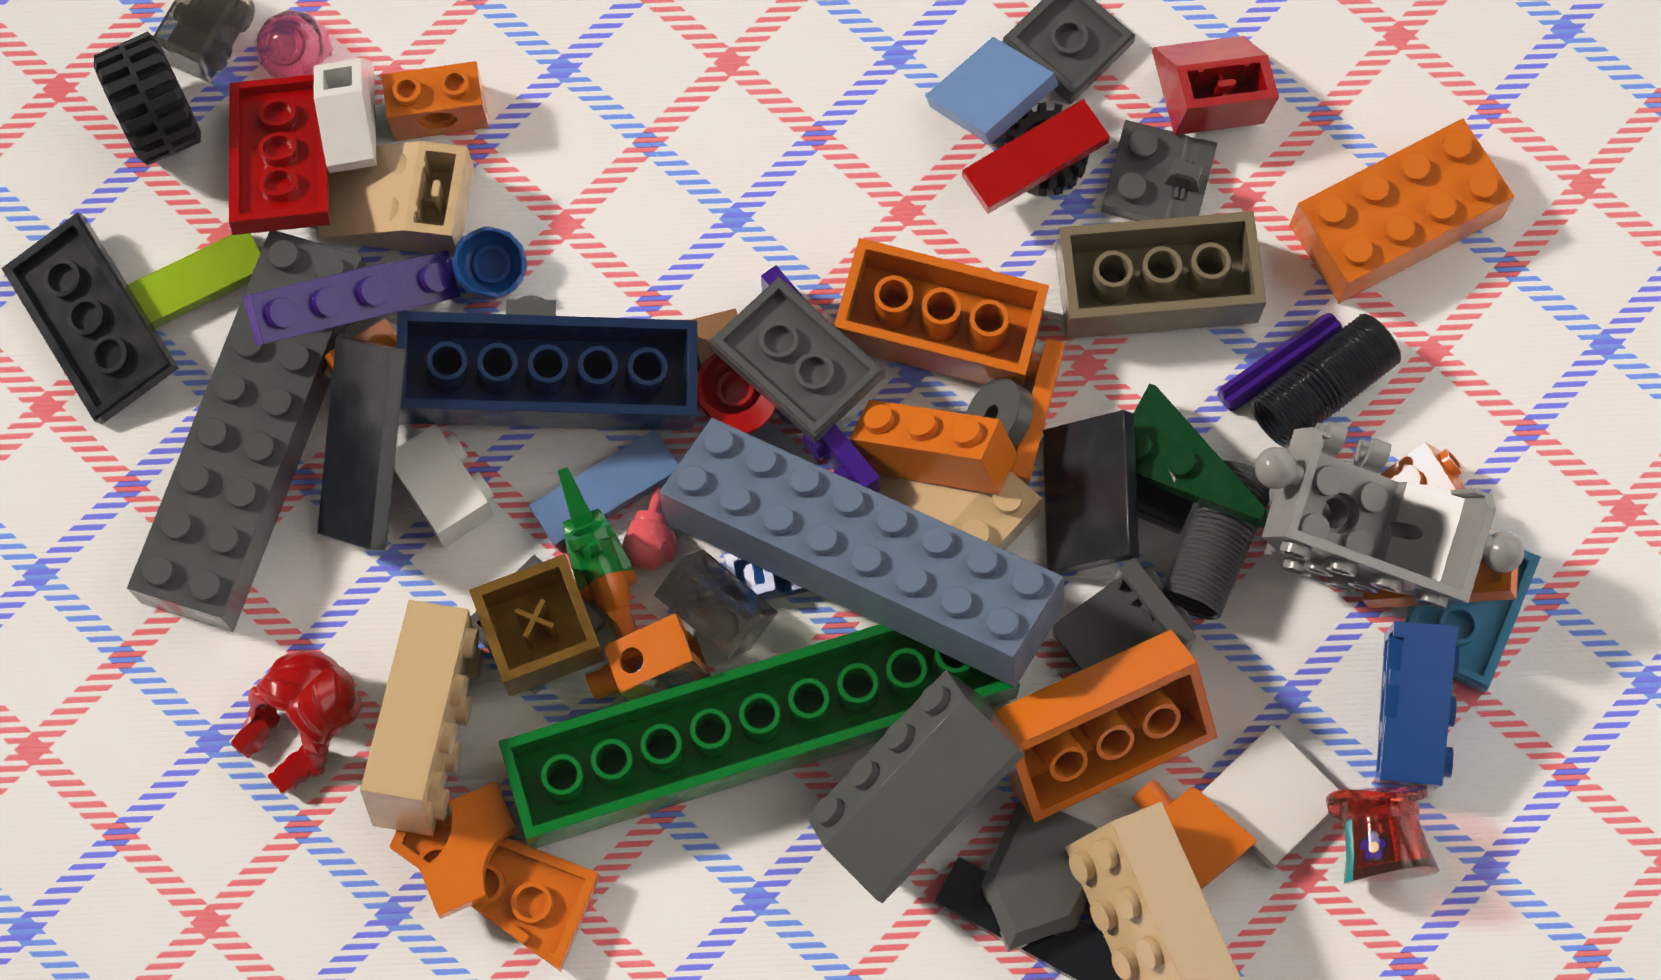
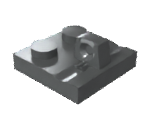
(1158, 174)

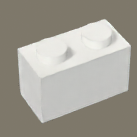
(441, 485)

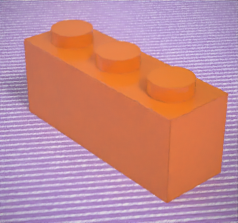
(935, 446)

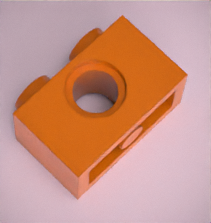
(435, 101)

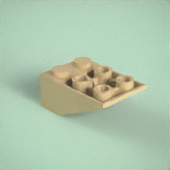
(405, 202)

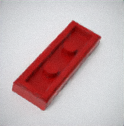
(1035, 156)

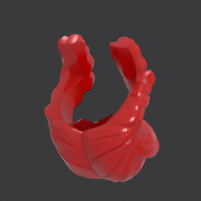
(318, 702)

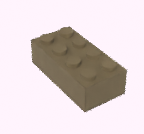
(1160, 274)

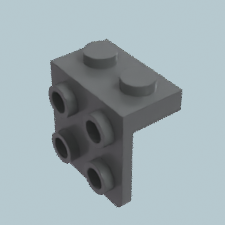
(1122, 617)

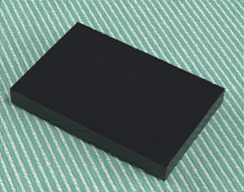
(1090, 493)

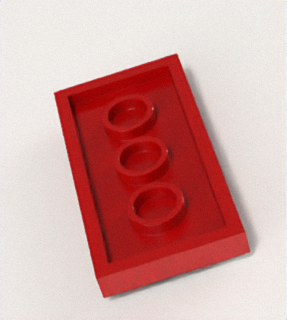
(276, 157)

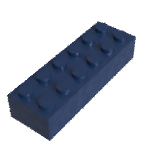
(548, 371)

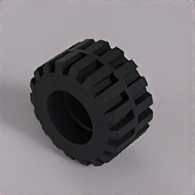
(147, 98)

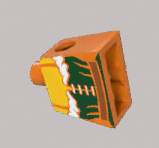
(668, 656)

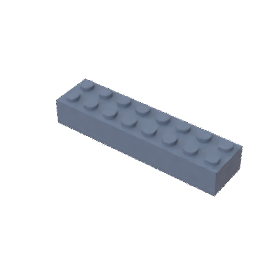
(864, 551)

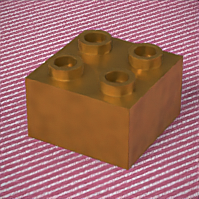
(536, 625)

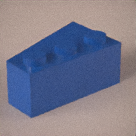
(1417, 704)

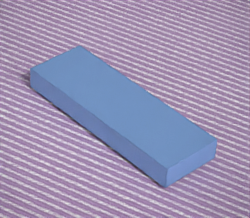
(610, 484)

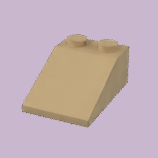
(981, 514)

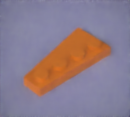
(529, 890)

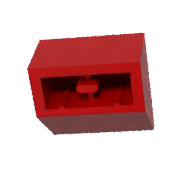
(1215, 84)

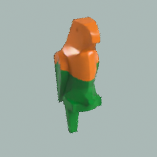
(597, 559)

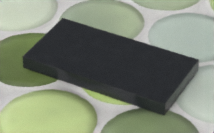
(89, 318)
(361, 442)

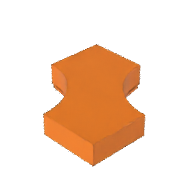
(459, 871)

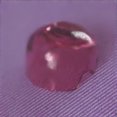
(292, 44)

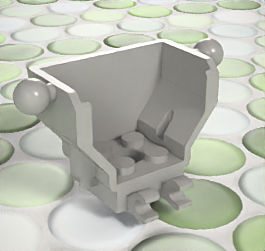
(1379, 529)

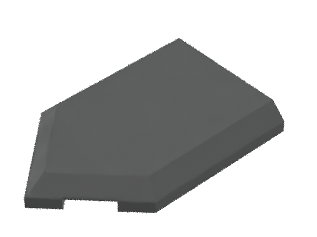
(1032, 878)

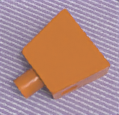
(1204, 830)

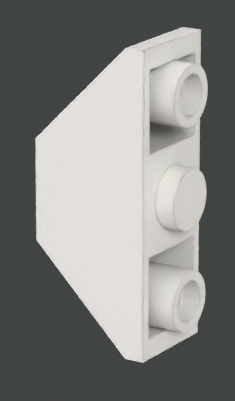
(346, 113)

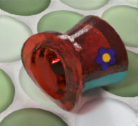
(1382, 834)

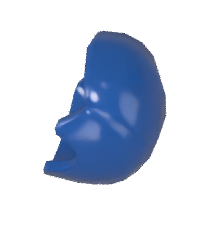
(489, 263)

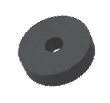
(1007, 402)

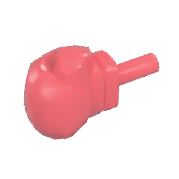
(649, 538)

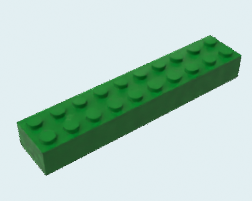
(723, 731)

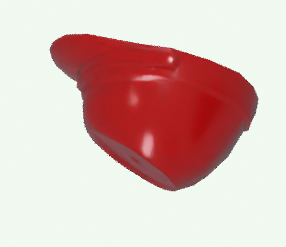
(730, 398)

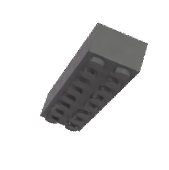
(240, 452)

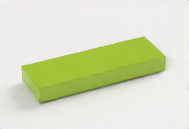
(196, 278)

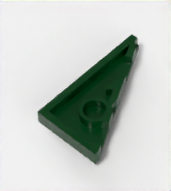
(1182, 463)

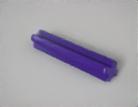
(1277, 362)

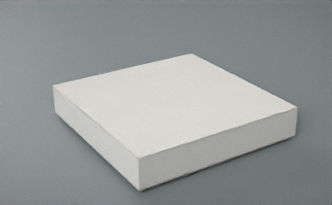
(1272, 794)

